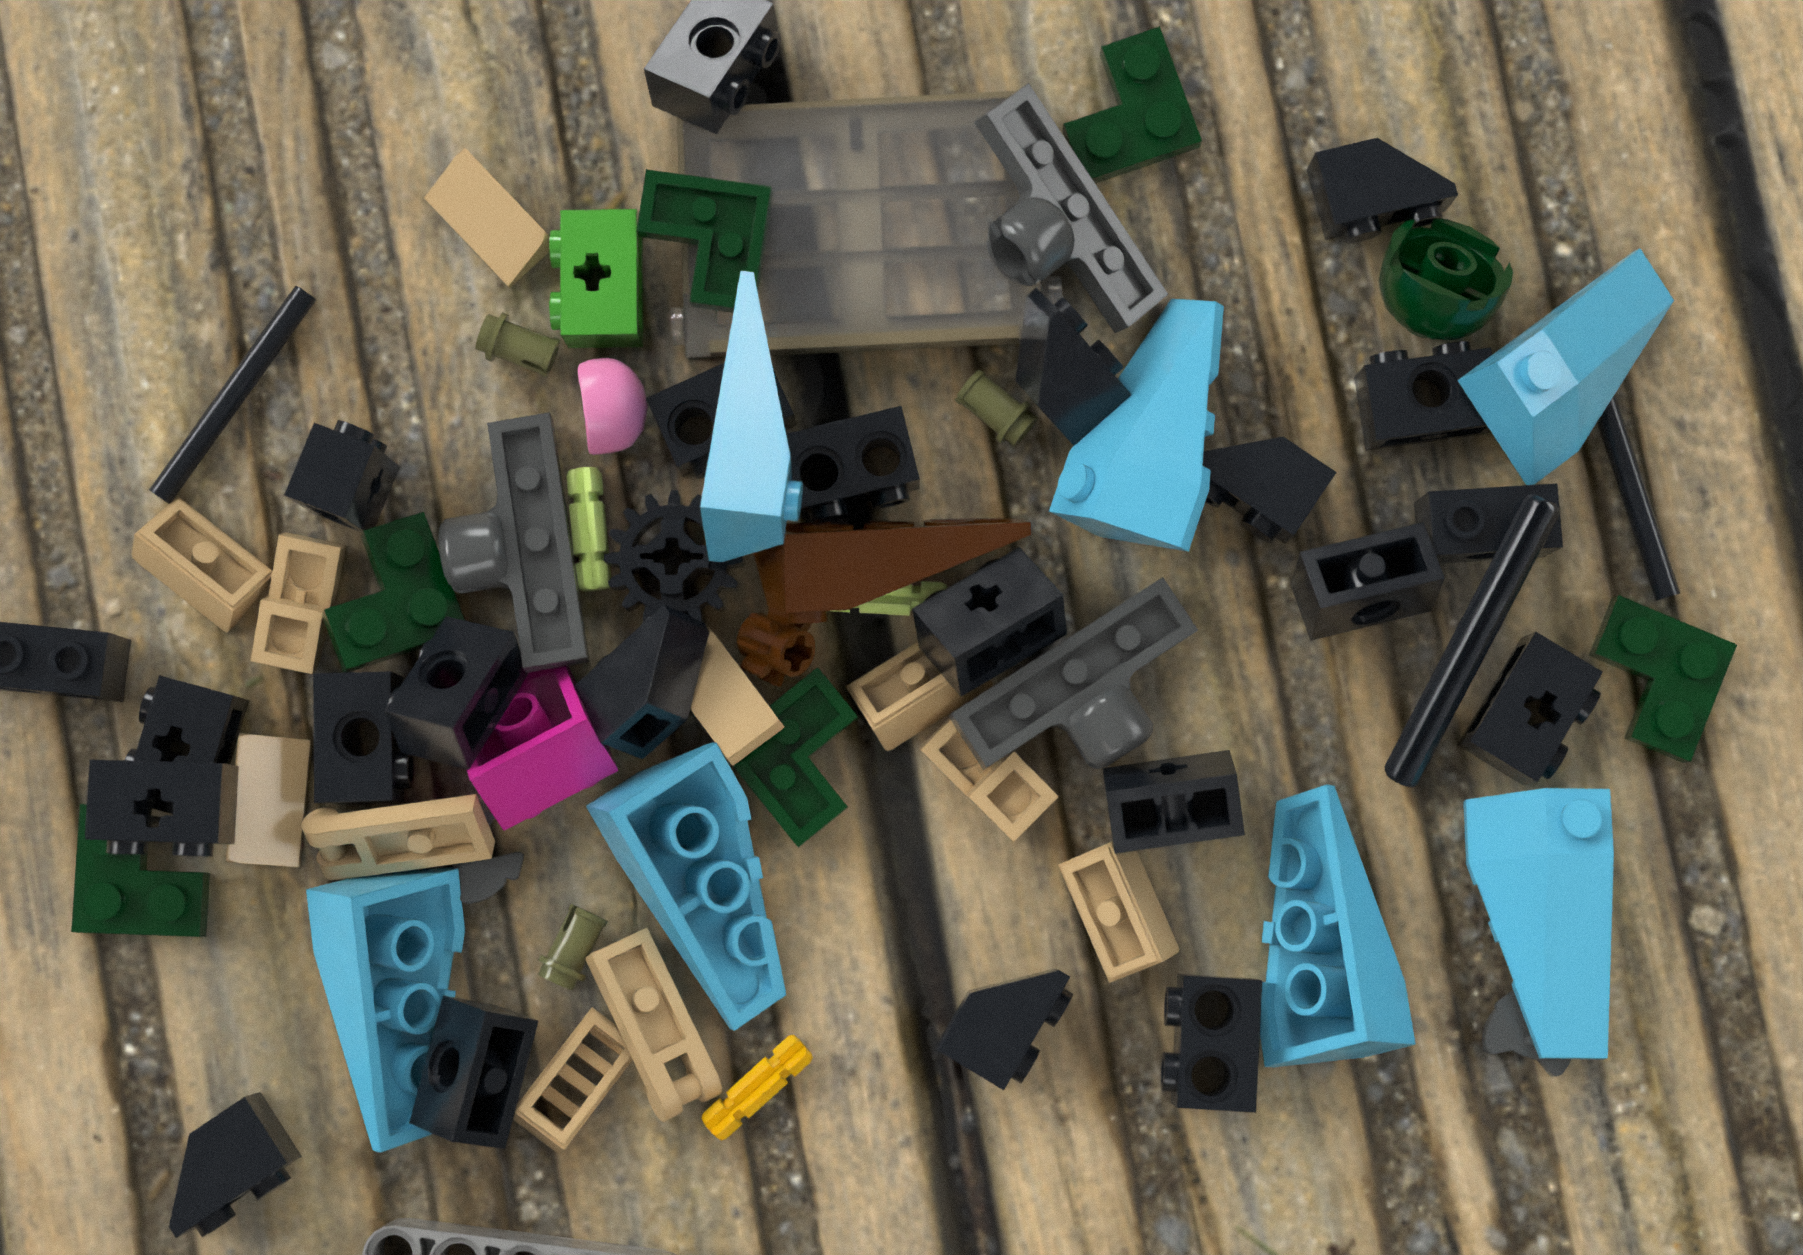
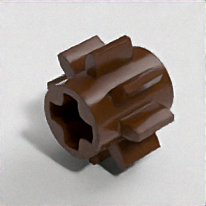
(775, 646)

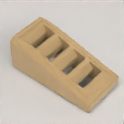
(538, 1123)

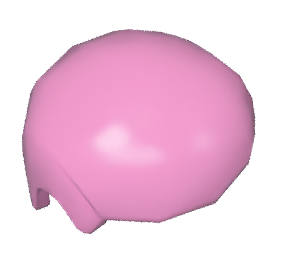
(612, 405)

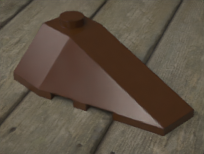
(842, 567)

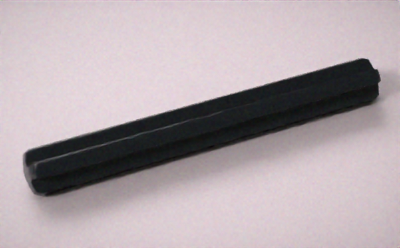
(1472, 639)

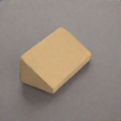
(488, 218)
(200, 563)
(906, 696)
(270, 800)
(1119, 910)

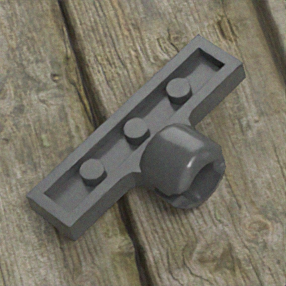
(1061, 216)
(523, 545)
(1081, 685)

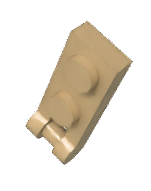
(399, 837)
(653, 1023)

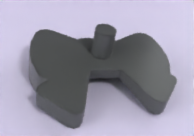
(487, 877)
(1507, 1031)

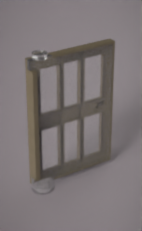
(868, 225)

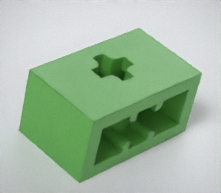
(614, 312)

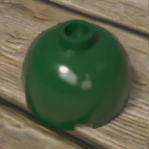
(1442, 279)

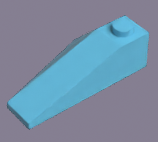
(1562, 372)
(749, 461)
(1142, 464)
(693, 861)
(1549, 896)
(1330, 960)
(384, 969)

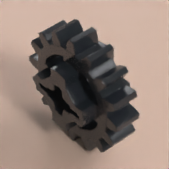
(642, 558)

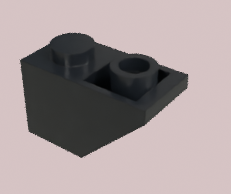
(1373, 187)
(1062, 372)
(1267, 484)
(646, 682)
(999, 1022)
(227, 1159)

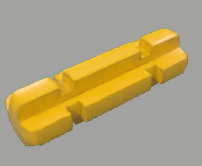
(757, 1087)

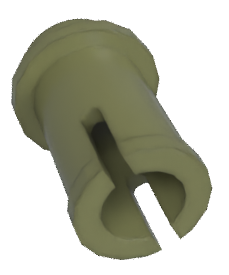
(517, 344)
(997, 408)
(571, 947)

